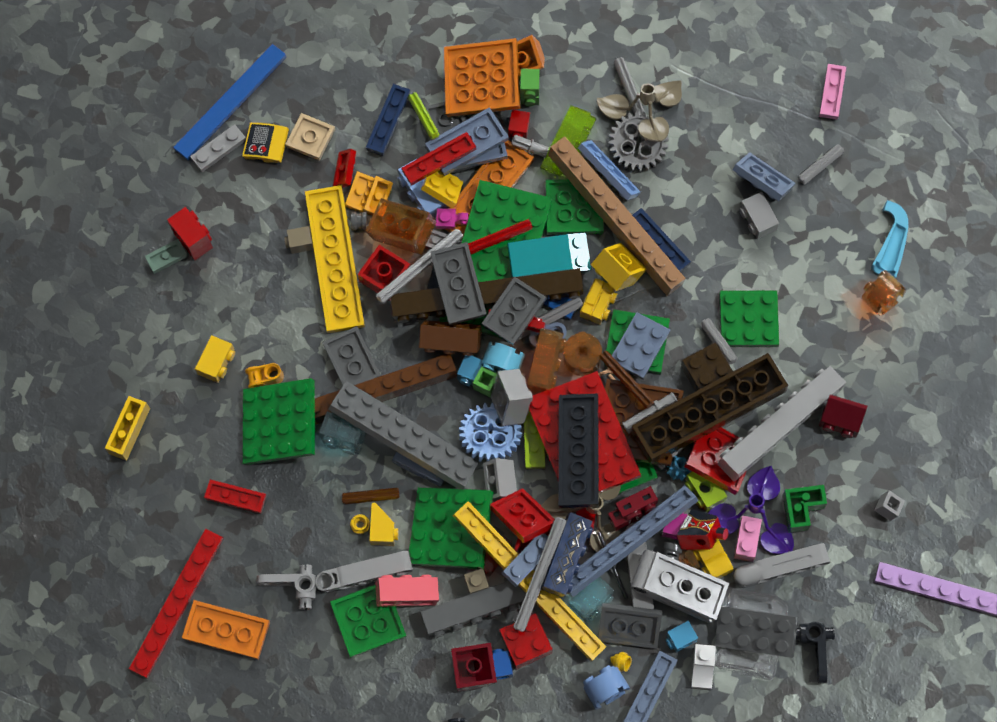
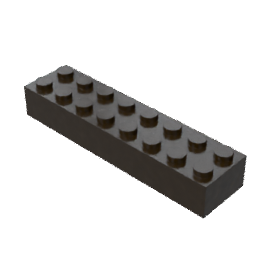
(709, 408)

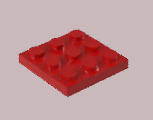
(706, 455)

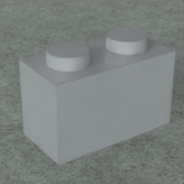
(759, 215)
(500, 477)

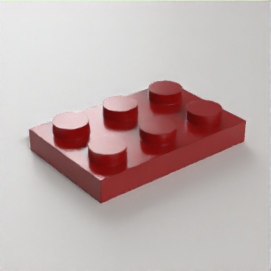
(522, 515)

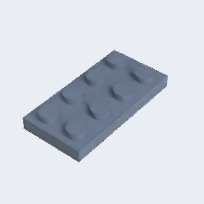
(484, 131)

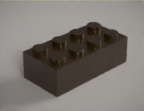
(705, 368)

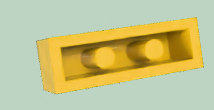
(127, 428)

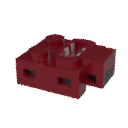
(632, 508)

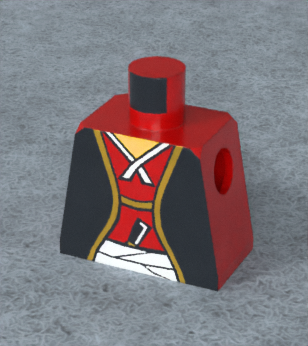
(700, 531)

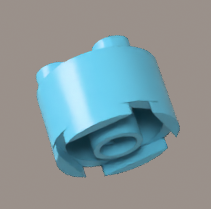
(501, 358)

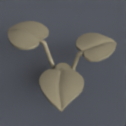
(651, 129)
(607, 530)

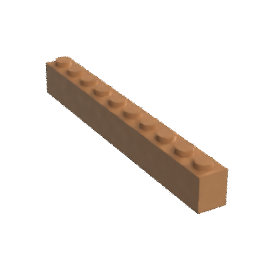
(616, 216)

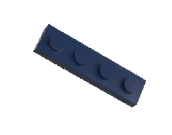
(388, 119)
(662, 240)

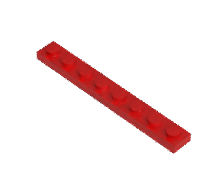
(176, 603)

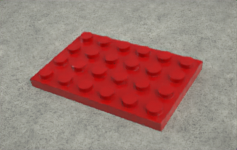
(615, 457)

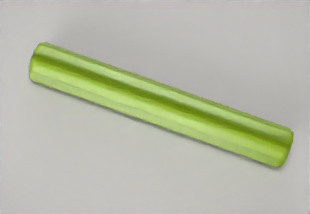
(423, 115)

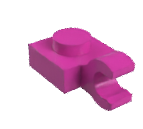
(448, 218)

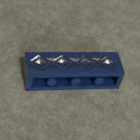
(567, 554)

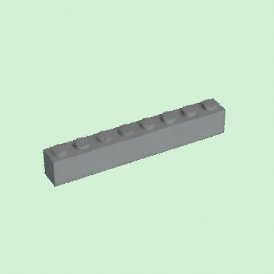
(781, 423)

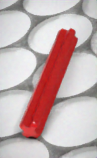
(500, 236)

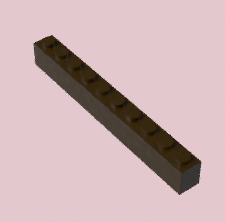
(430, 303)

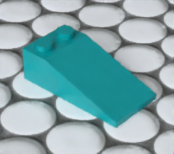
(549, 255)

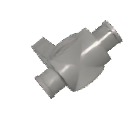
(296, 580)

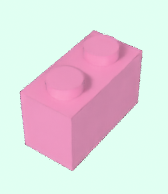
(747, 538)

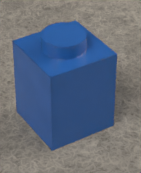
(502, 664)

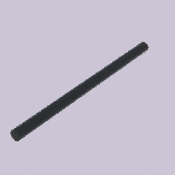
(614, 569)

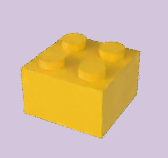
(618, 267)

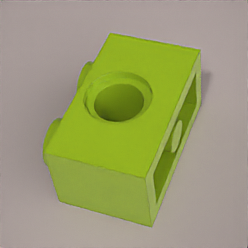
(705, 500)

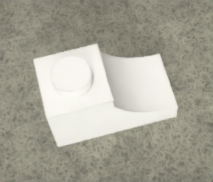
(703, 666)

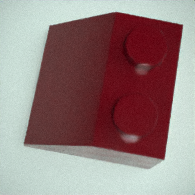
(842, 416)
(473, 667)

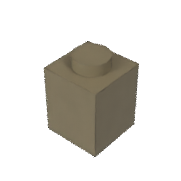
(299, 240)
(476, 581)

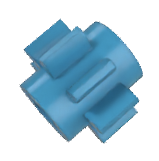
(677, 468)

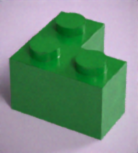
(799, 503)

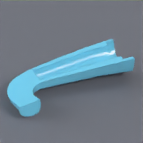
(893, 247)

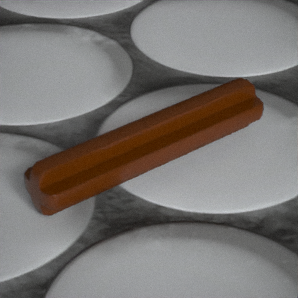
(370, 495)

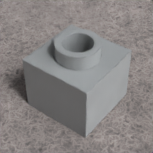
(889, 505)

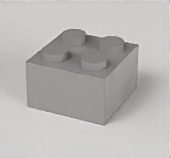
(511, 397)

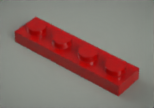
(439, 158)

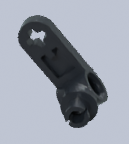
(820, 645)

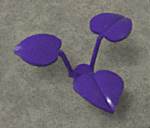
(761, 486)

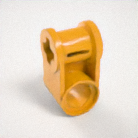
(262, 375)

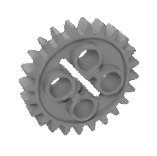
(622, 138)

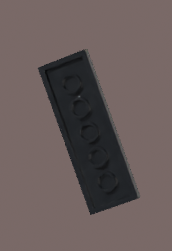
(578, 451)

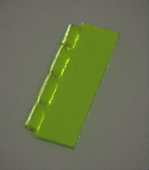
(573, 129)

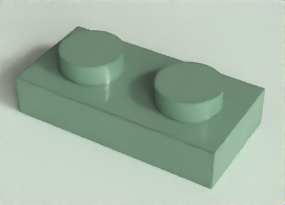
(166, 256)

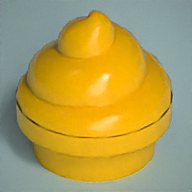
(621, 661)

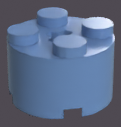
(606, 686)

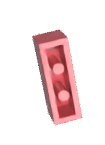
(407, 591)

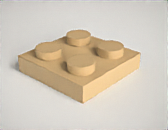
(310, 136)

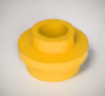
(360, 518)

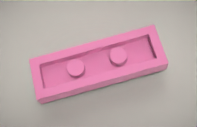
(832, 91)

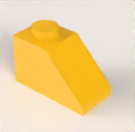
(382, 528)

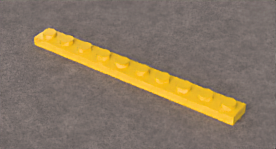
(550, 604)

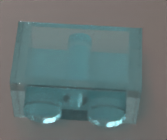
(590, 599)

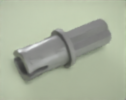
(530, 146)

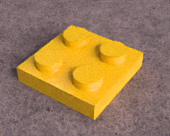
(443, 188)

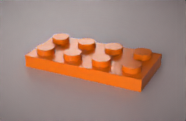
(226, 629)

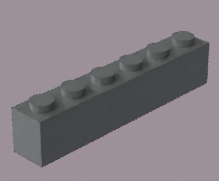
(472, 608)

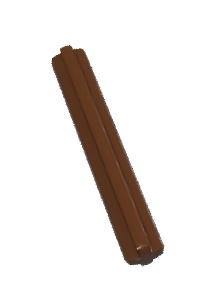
(626, 379)

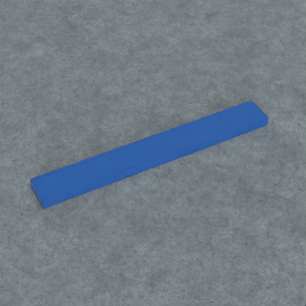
(230, 102)

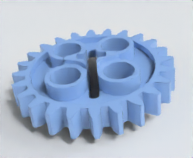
(488, 448)

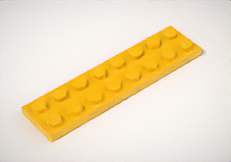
(334, 259)

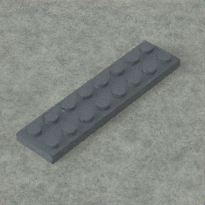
(403, 435)

